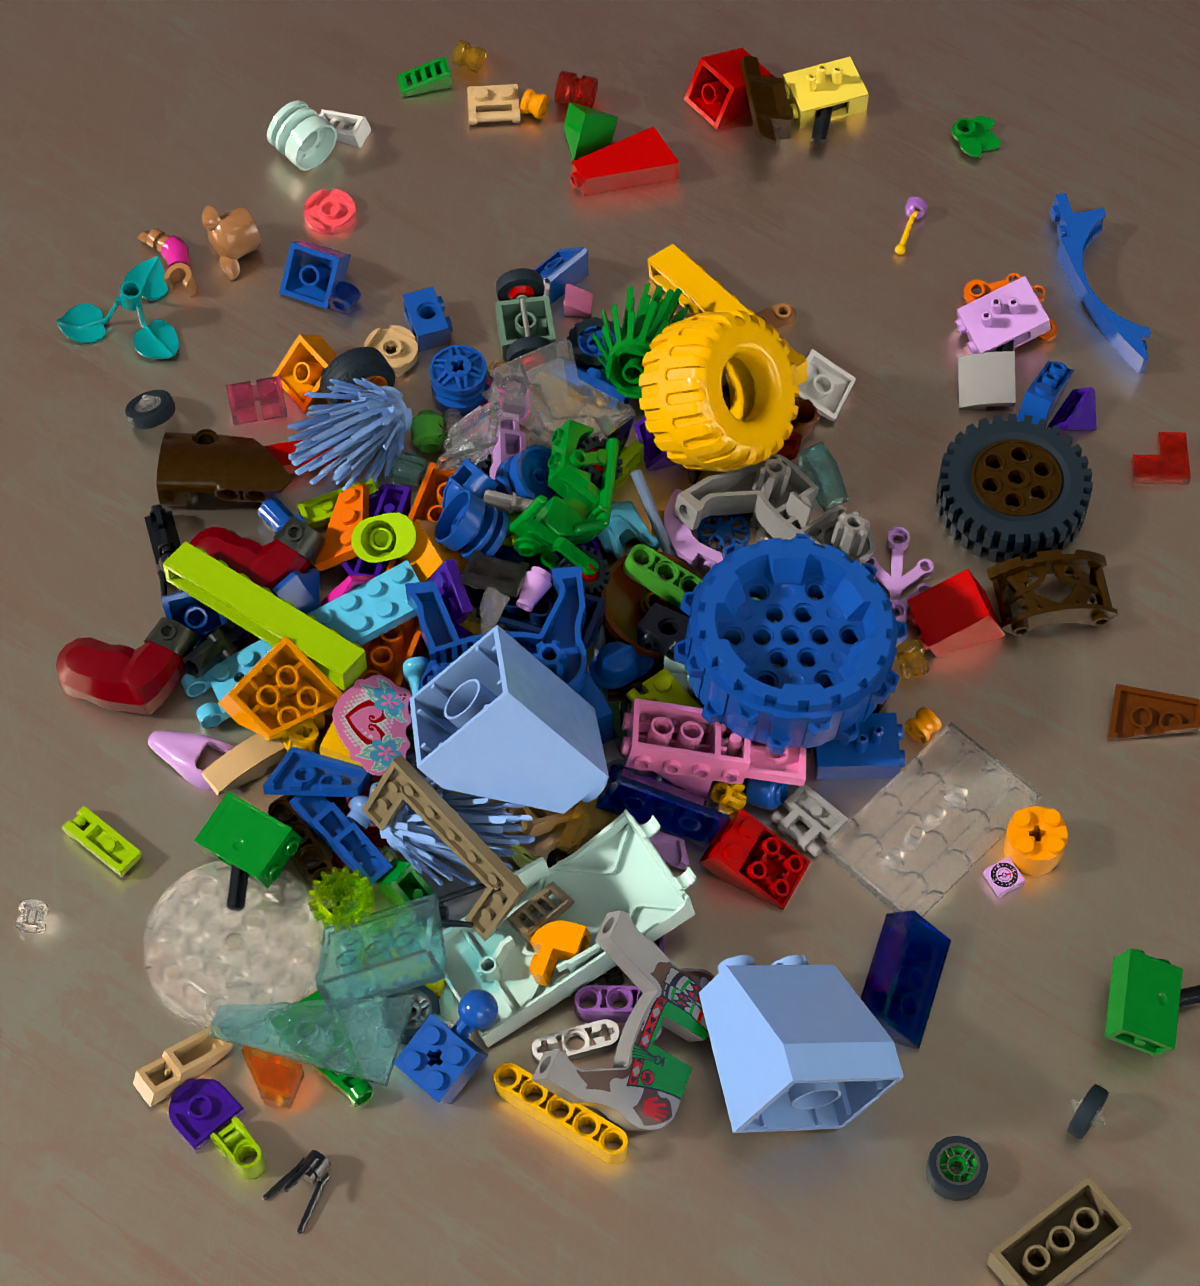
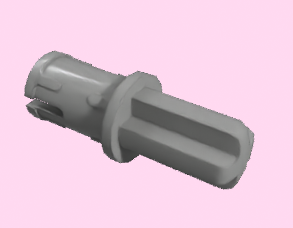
(507, 502)

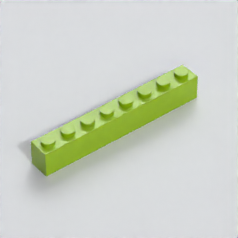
(263, 613)

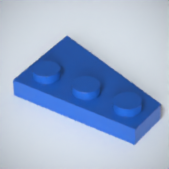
(316, 775)

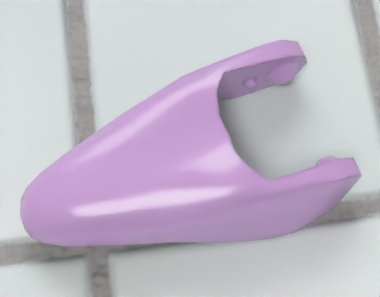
(183, 750)

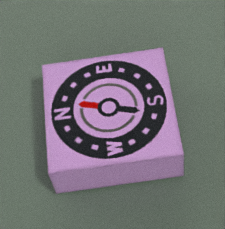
(1003, 877)

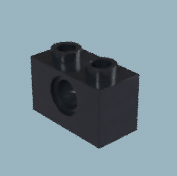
(661, 630)

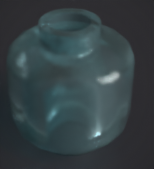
(408, 471)

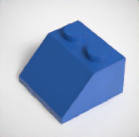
(313, 272)

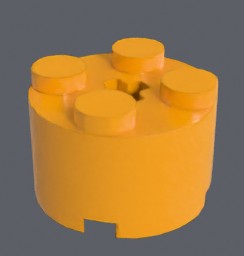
(1035, 840)

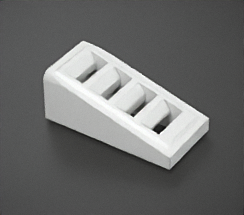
(358, 127)

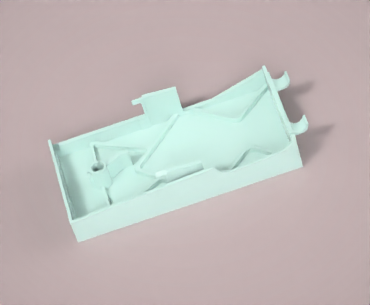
(603, 876)

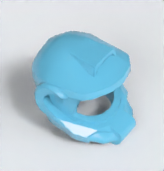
(623, 527)

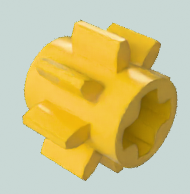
(729, 796)

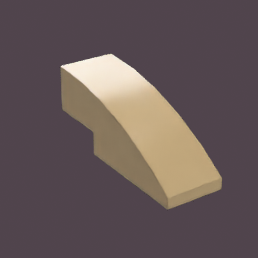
(244, 763)
(178, 1064)

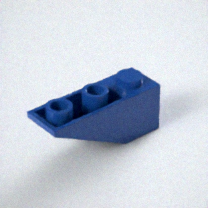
(1045, 392)

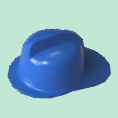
(618, 665)

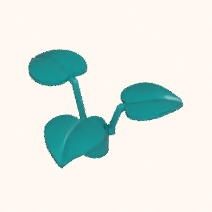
(146, 280)

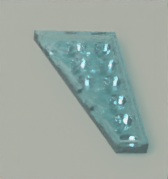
(331, 1034)

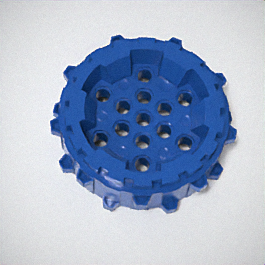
(788, 702)

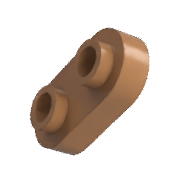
(773, 316)

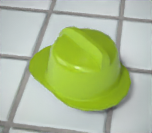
(383, 537)

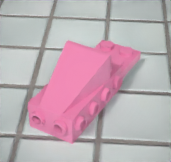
(694, 753)

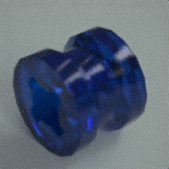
(344, 298)

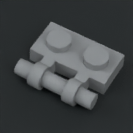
(815, 813)

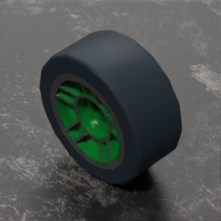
(946, 1155)

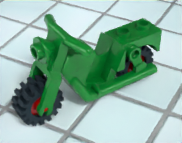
(585, 479)

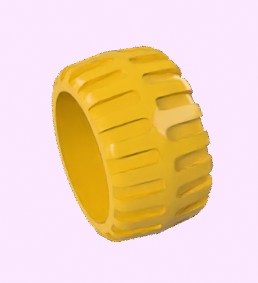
(686, 396)

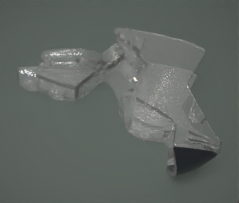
(540, 394)

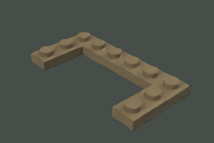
(404, 784)

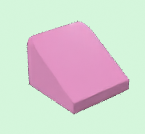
(577, 301)

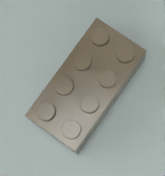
(1061, 1239)

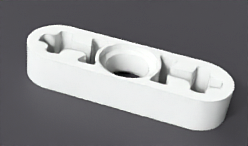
(582, 1031)

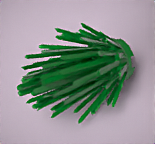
(633, 342)

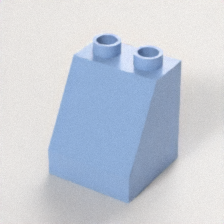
(508, 730)
(794, 1045)

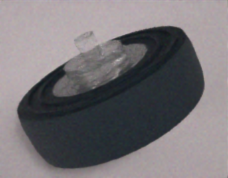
(150, 409)
(1088, 1111)

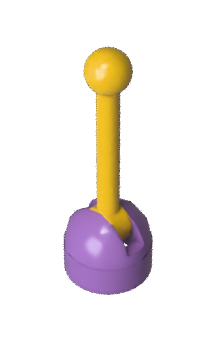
(915, 209)

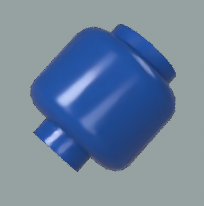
(765, 793)

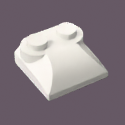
(825, 385)

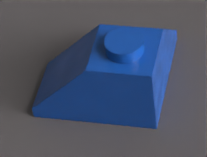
(301, 590)

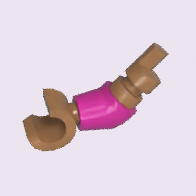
(176, 255)

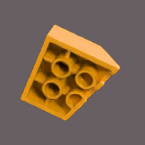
(280, 691)

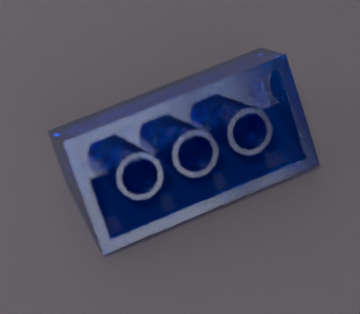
(676, 810)
(905, 975)

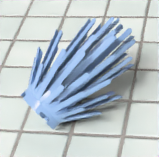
(360, 427)
(416, 839)

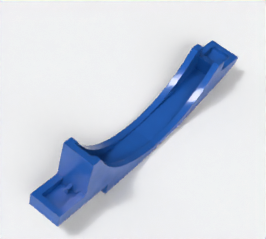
(1074, 235)

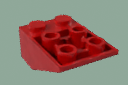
(755, 860)

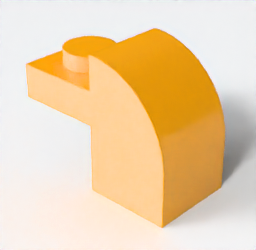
(554, 942)

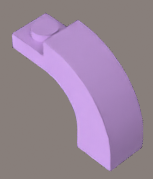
(684, 543)

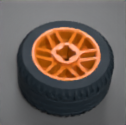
(358, 364)

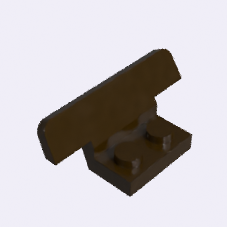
(767, 102)

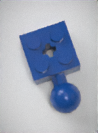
(459, 1054)

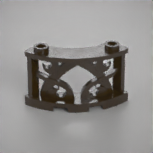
(1084, 567)

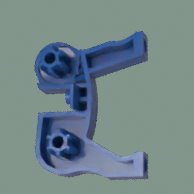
(556, 645)

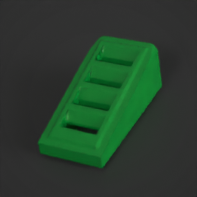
(437, 69)

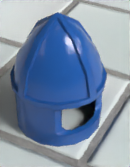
(468, 478)

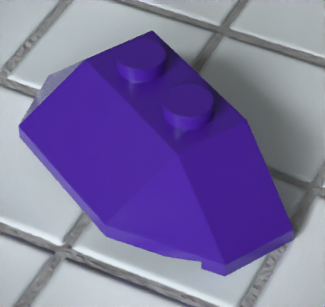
(387, 499)

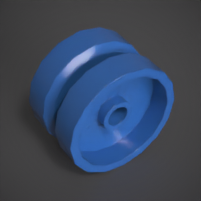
(526, 474)

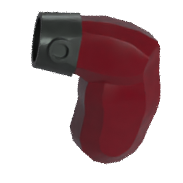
(292, 550)
(126, 677)

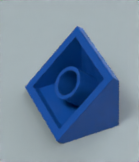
(563, 268)
(191, 613)

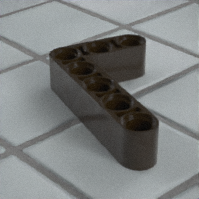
(308, 847)

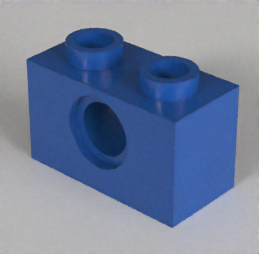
(426, 318)

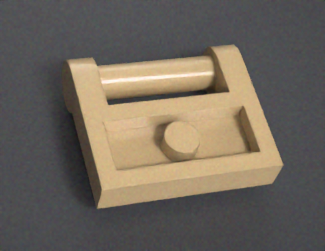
(493, 103)

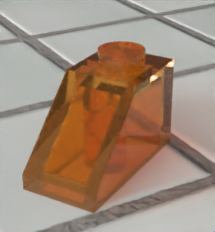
(273, 1077)

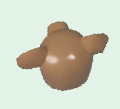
(231, 236)

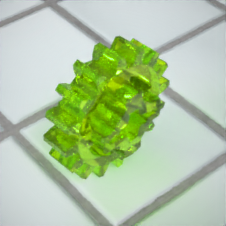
(353, 904)

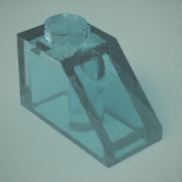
(823, 471)

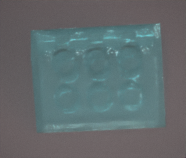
(386, 954)

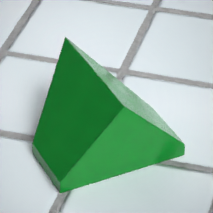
(587, 129)

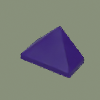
(1077, 411)

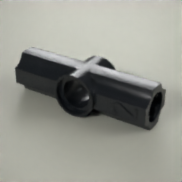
(214, 648)

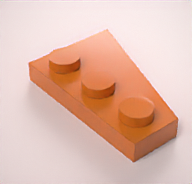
(349, 510)

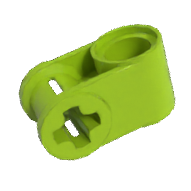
(237, 1144)

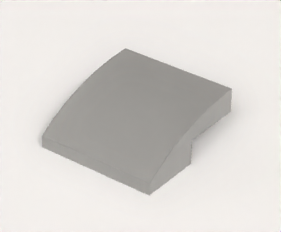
(986, 380)

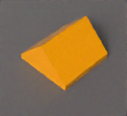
(429, 554)

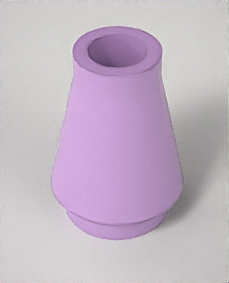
(534, 587)

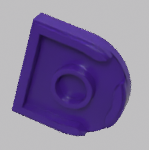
(200, 1109)

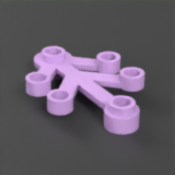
(896, 583)

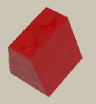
(719, 87)
(954, 615)

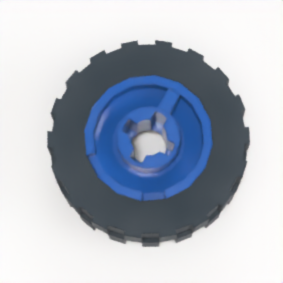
(583, 344)

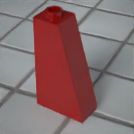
(626, 164)

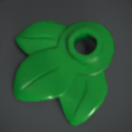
(975, 135)

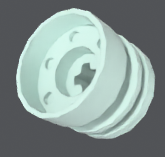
(301, 135)

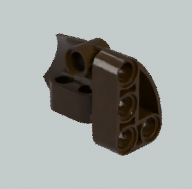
(216, 464)

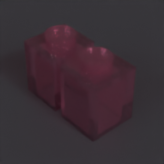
(243, 398)

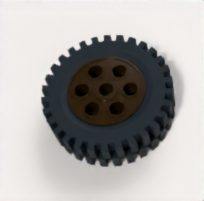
(1019, 454)

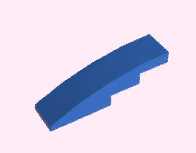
(342, 836)

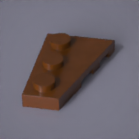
(1150, 713)

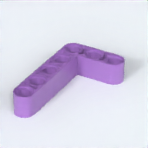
(605, 996)

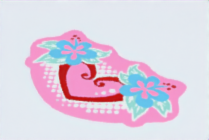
(373, 722)

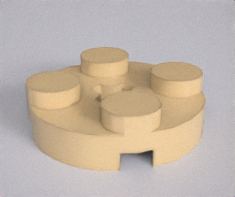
(405, 344)

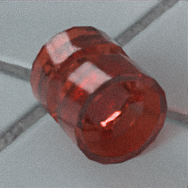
(575, 89)

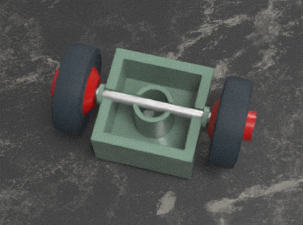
(523, 313)

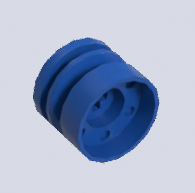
(458, 379)
(471, 525)

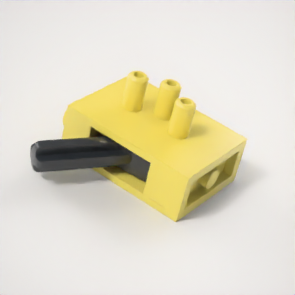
(825, 94)

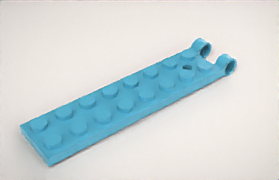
(355, 615)

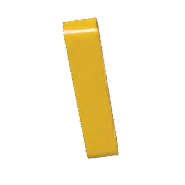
(567, 1126)

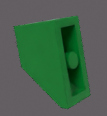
(403, 883)

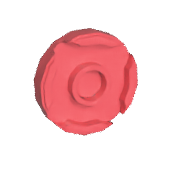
(329, 211)

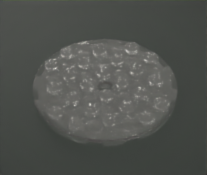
(189, 938)

